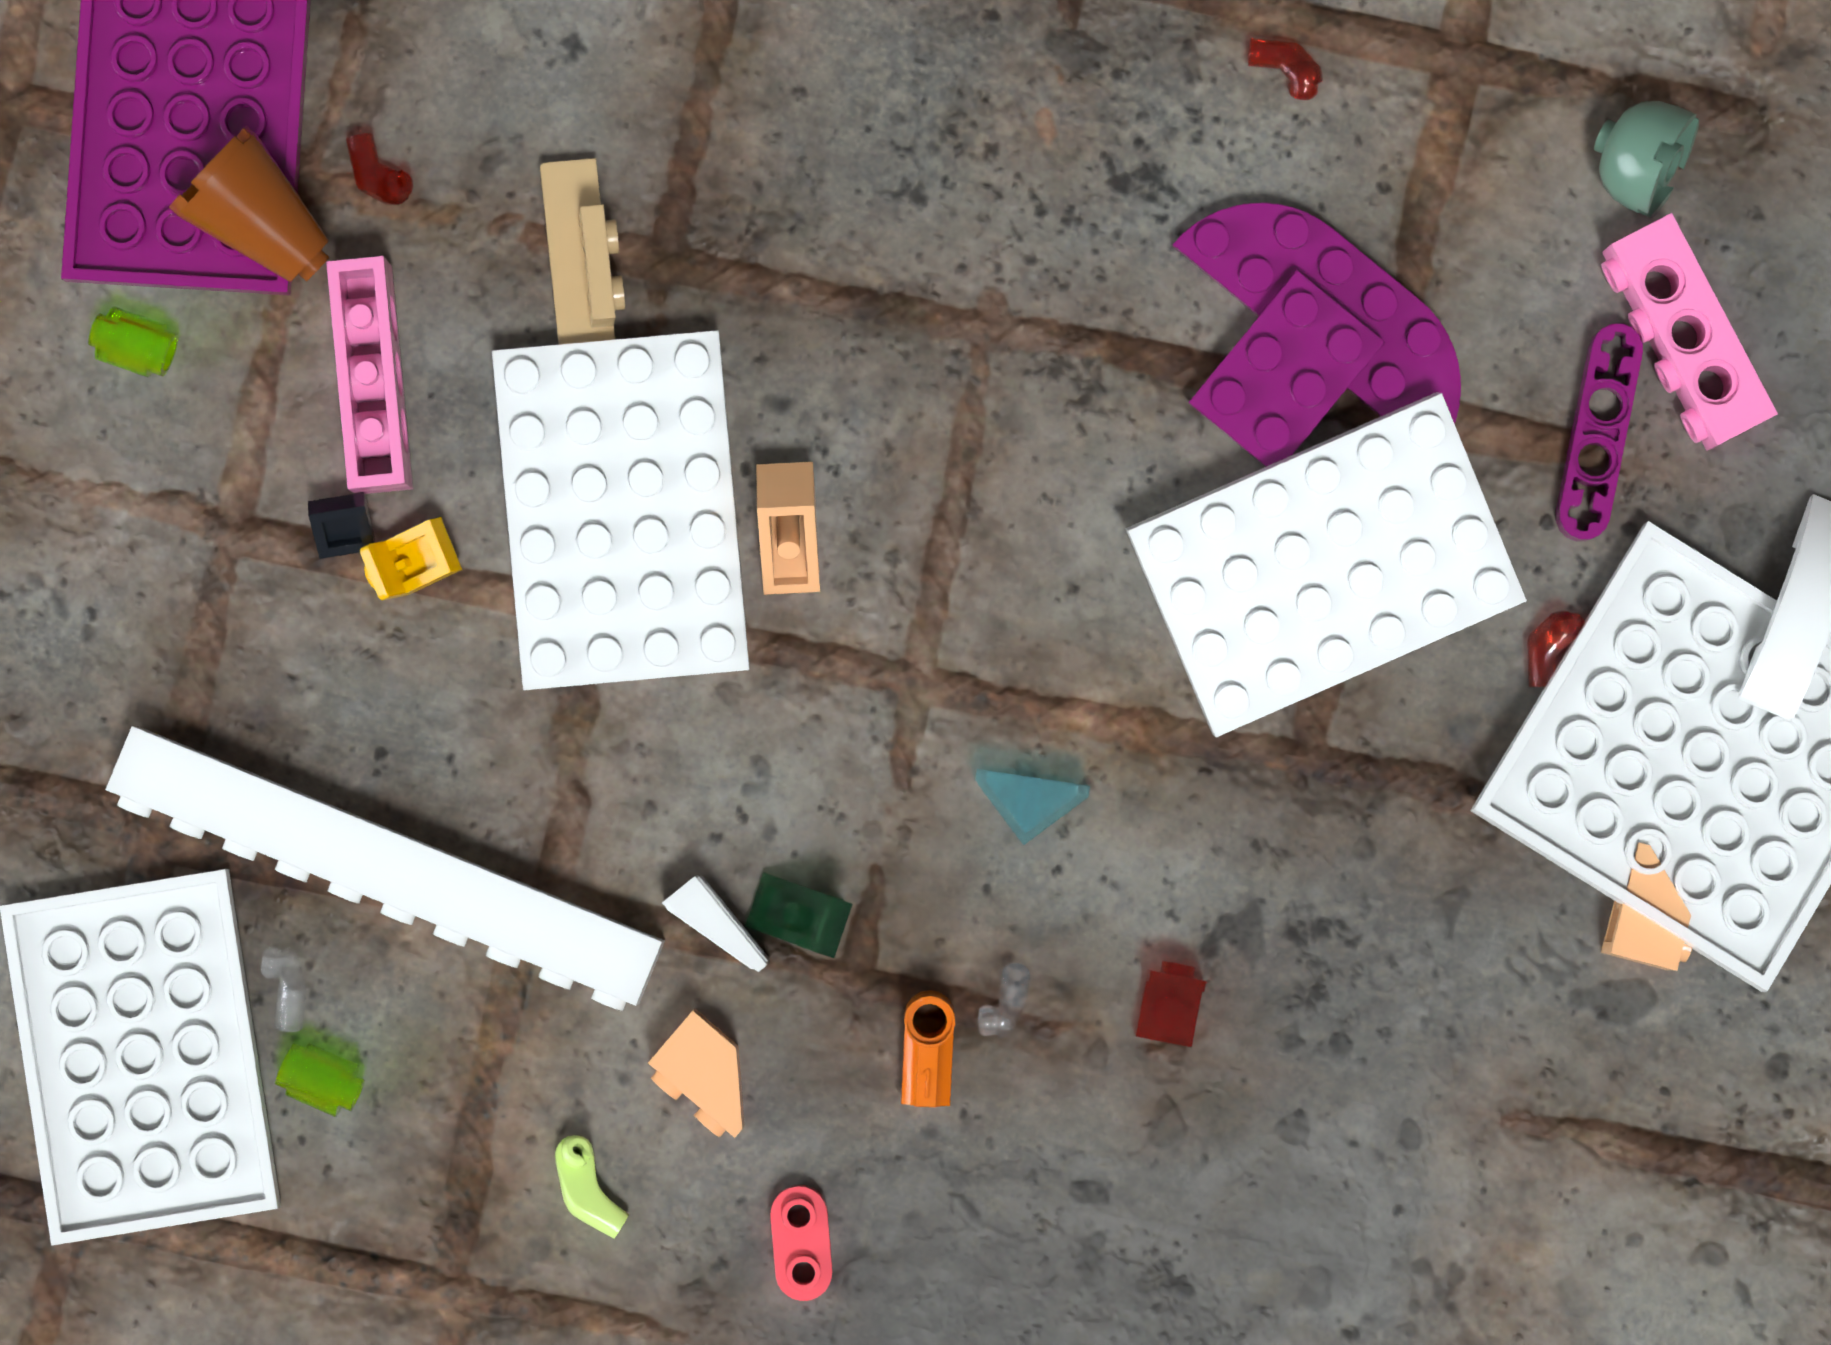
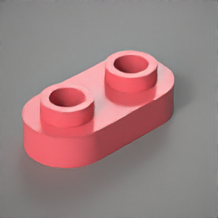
(801, 1243)

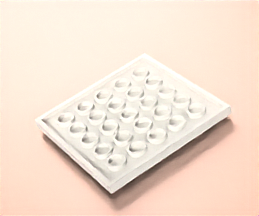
(1658, 750)

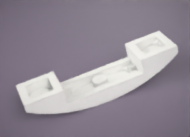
(1799, 623)

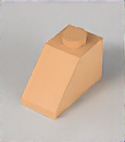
(787, 527)
(1637, 937)

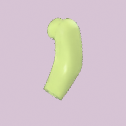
(581, 1189)

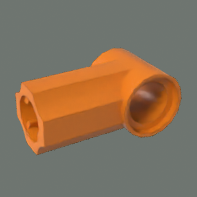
(927, 1055)

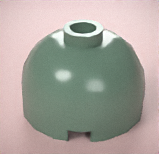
(1644, 153)

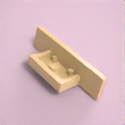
(580, 252)

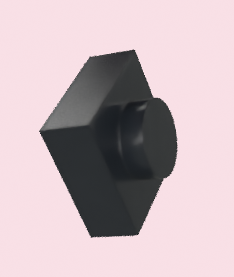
(340, 524)

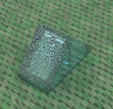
(1029, 803)

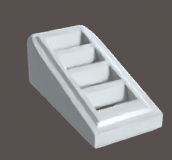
(708, 914)

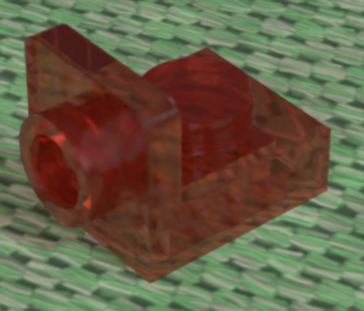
(1170, 1004)

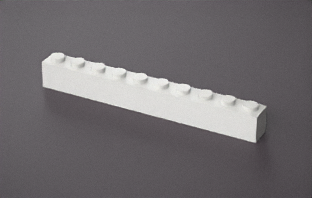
(385, 866)

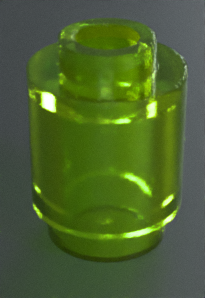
(133, 342)
(320, 1079)

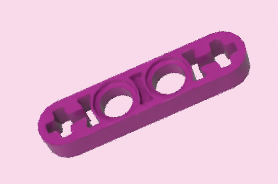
(1592, 431)

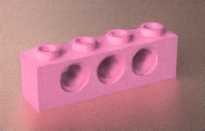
(1691, 300)
(369, 375)

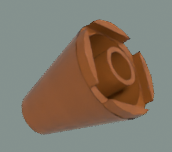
(254, 209)

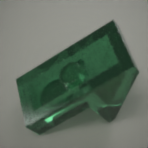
(799, 915)

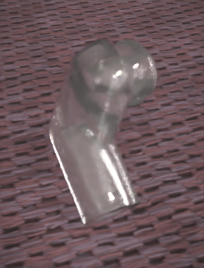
(291, 987)
(1012, 999)

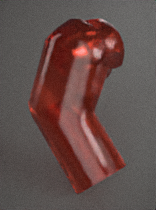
(1292, 61)
(373, 177)
(1547, 642)

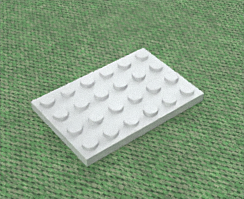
(620, 510)
(1326, 564)
(140, 1057)

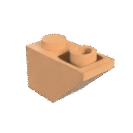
(706, 1070)

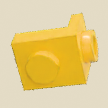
(410, 560)

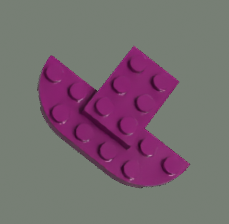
(1320, 329)

